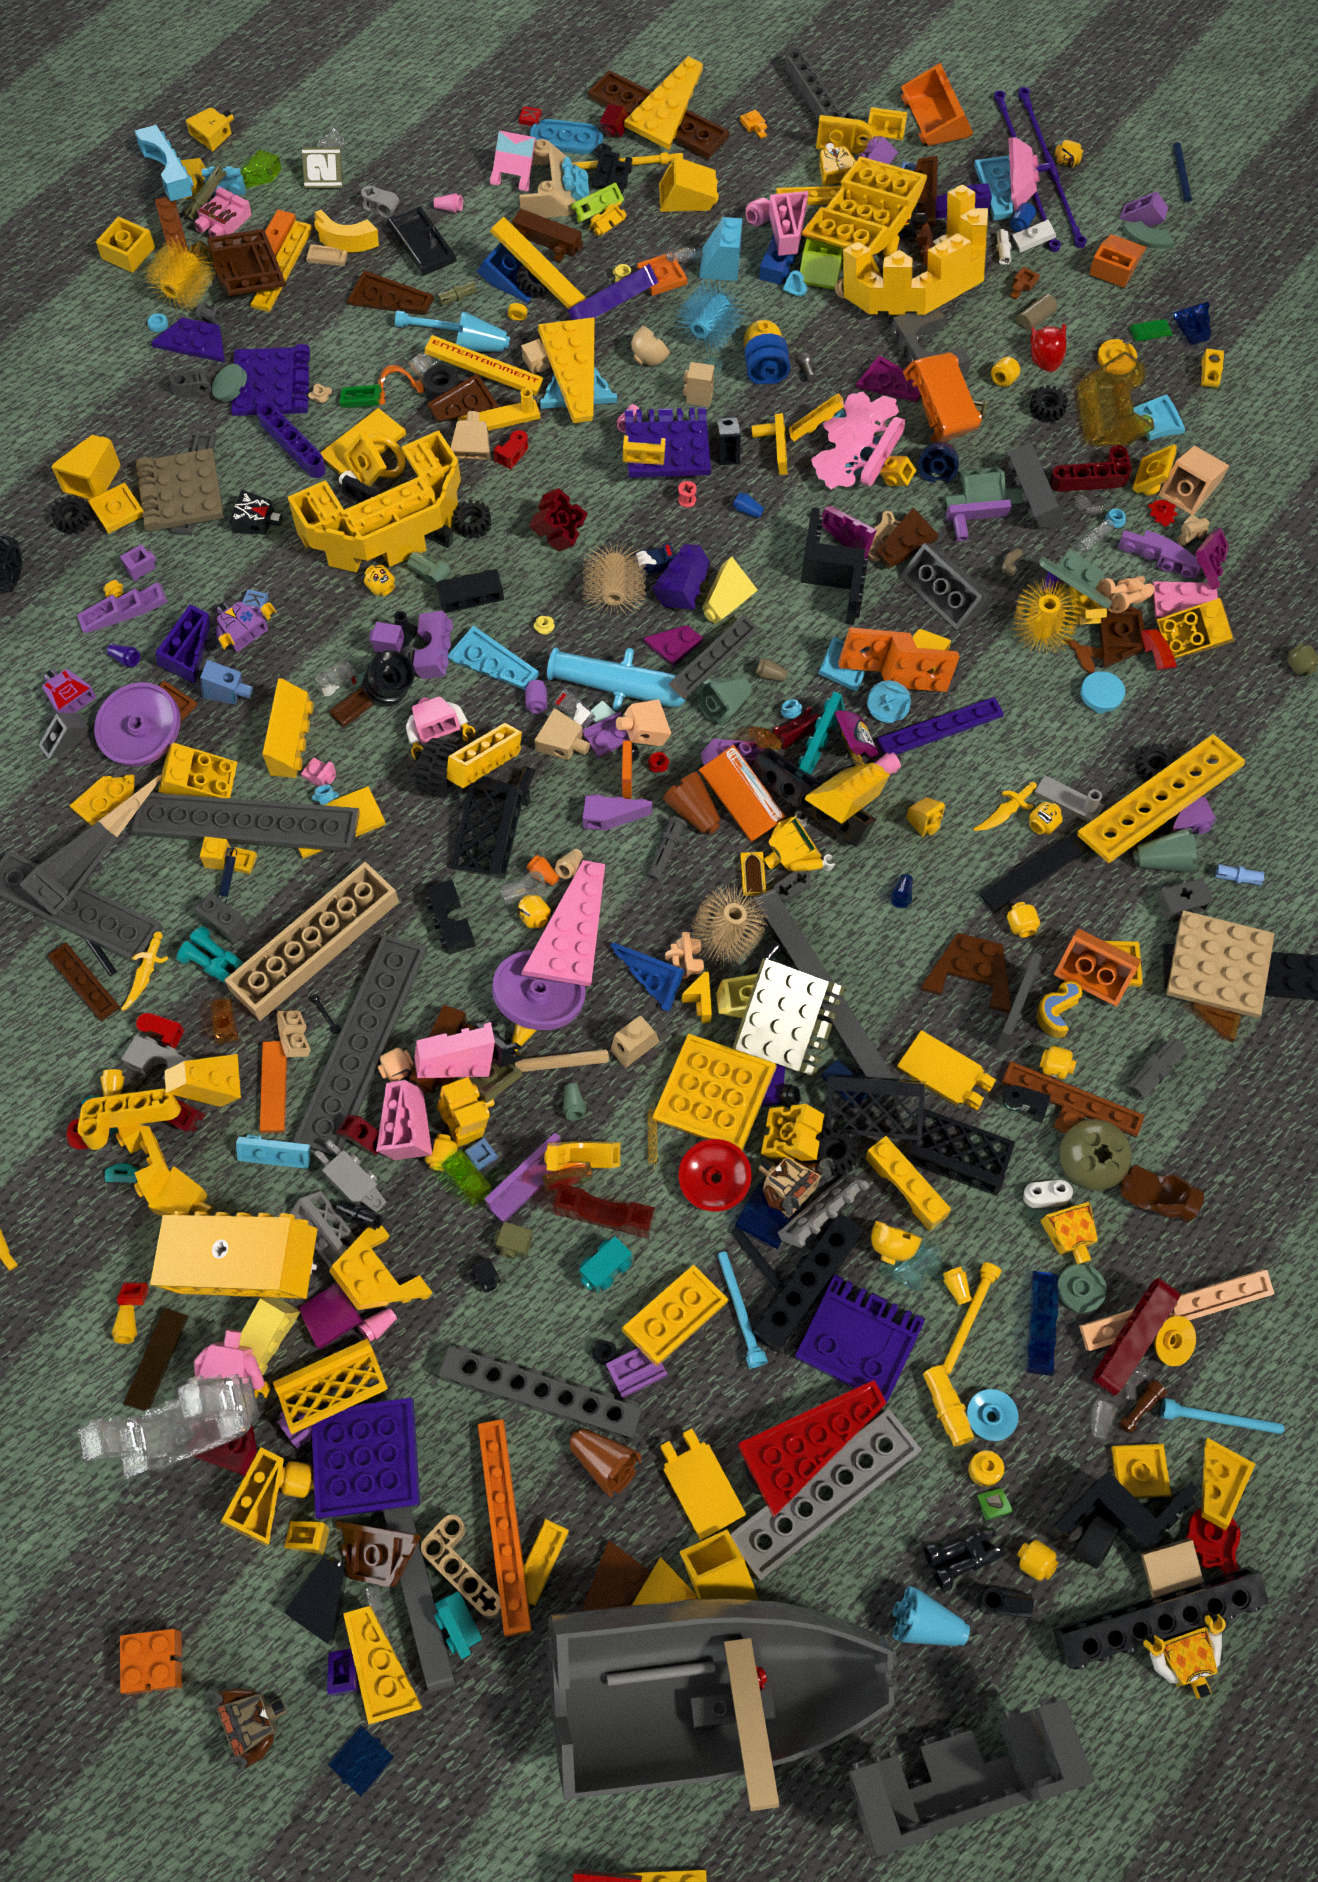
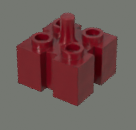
(558, 520)

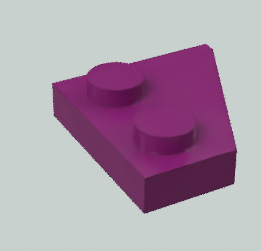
(674, 644)

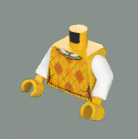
(1190, 1656)

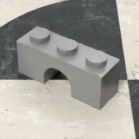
(145, 1054)

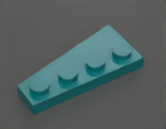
(821, 736)

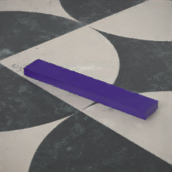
(940, 727)

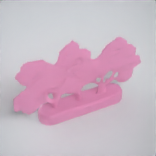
(854, 434)

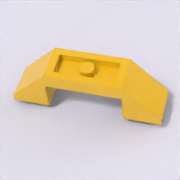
(156, 1174)

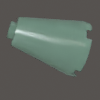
(1168, 852)

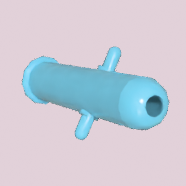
(618, 678)

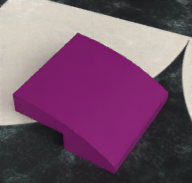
(329, 1315)

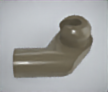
(1009, 559)

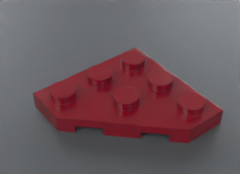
(233, 1456)

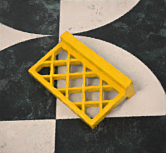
(325, 1374)

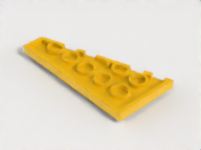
(572, 359)

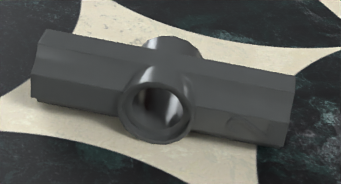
(1157, 1068)

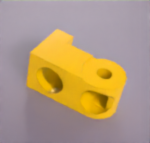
(1212, 368)

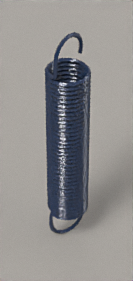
(227, 875)

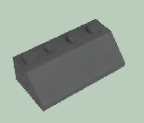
(1036, 487)
(945, 586)

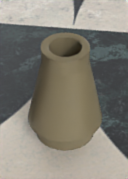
(769, 670)

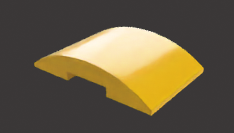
(868, 207)

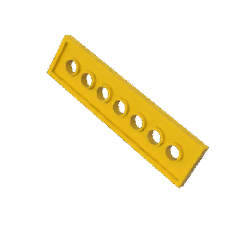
(1161, 785)

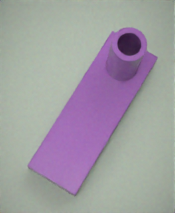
(962, 512)

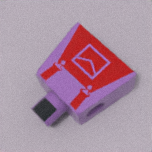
(67, 691)

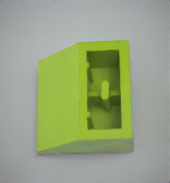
(821, 263)

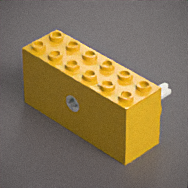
(235, 1255)

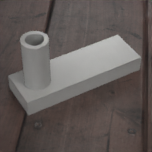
(1069, 799)

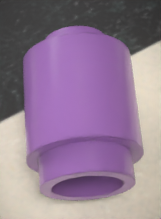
(536, 696)

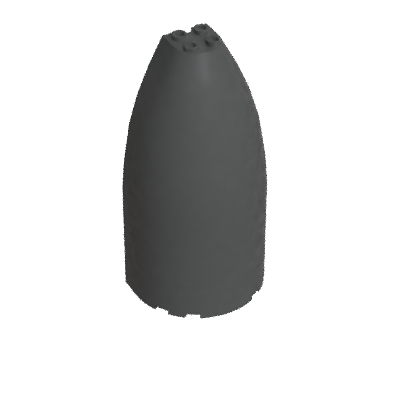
(642, 1735)

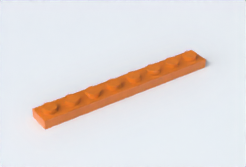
(504, 1529)

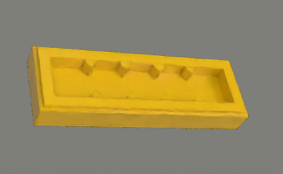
(817, 416)
(543, 1558)

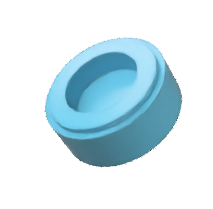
(157, 322)

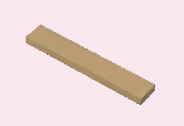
(751, 1725)

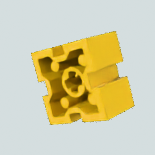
(463, 1111)
(792, 1133)

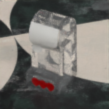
(335, 677)
(574, 708)

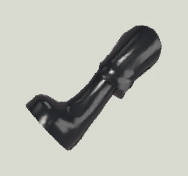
(971, 1546)

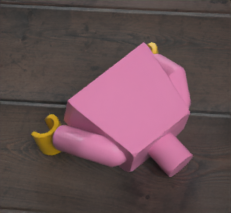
(231, 1358)

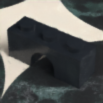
(455, 934)

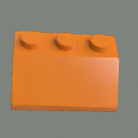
(1097, 967)

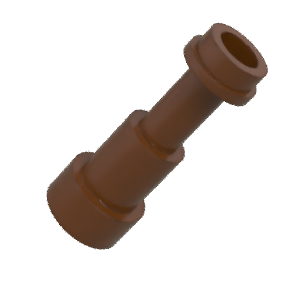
(1153, 1393)

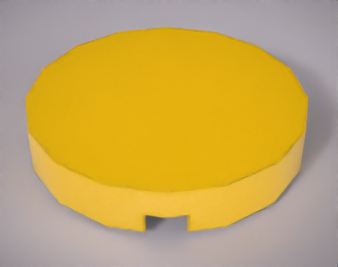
(1113, 348)

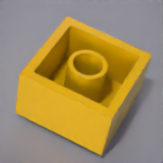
(125, 244)

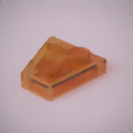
(1221, 1020)

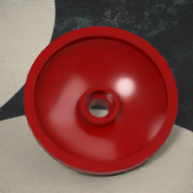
(713, 1158)

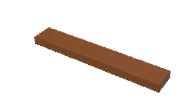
(1074, 1098)

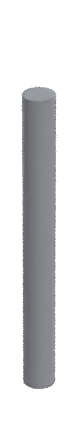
(660, 1673)

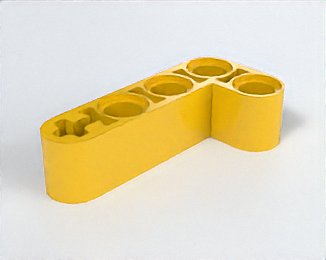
(120, 1110)

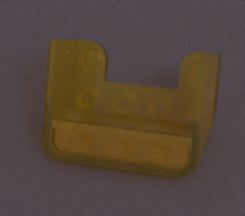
(1108, 404)

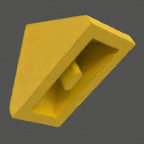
(307, 1536)

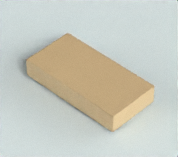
(326, 255)

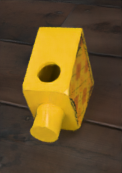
(1072, 1231)

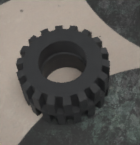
(432, 768)

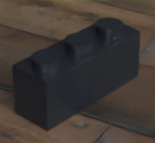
(469, 591)

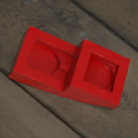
(1156, 643)

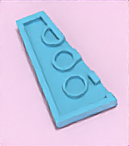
(490, 658)

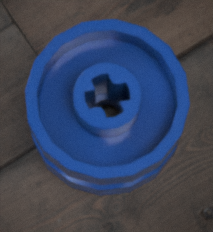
(767, 359)

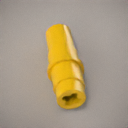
(948, 1406)

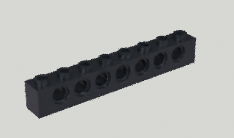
(1221, 1588)

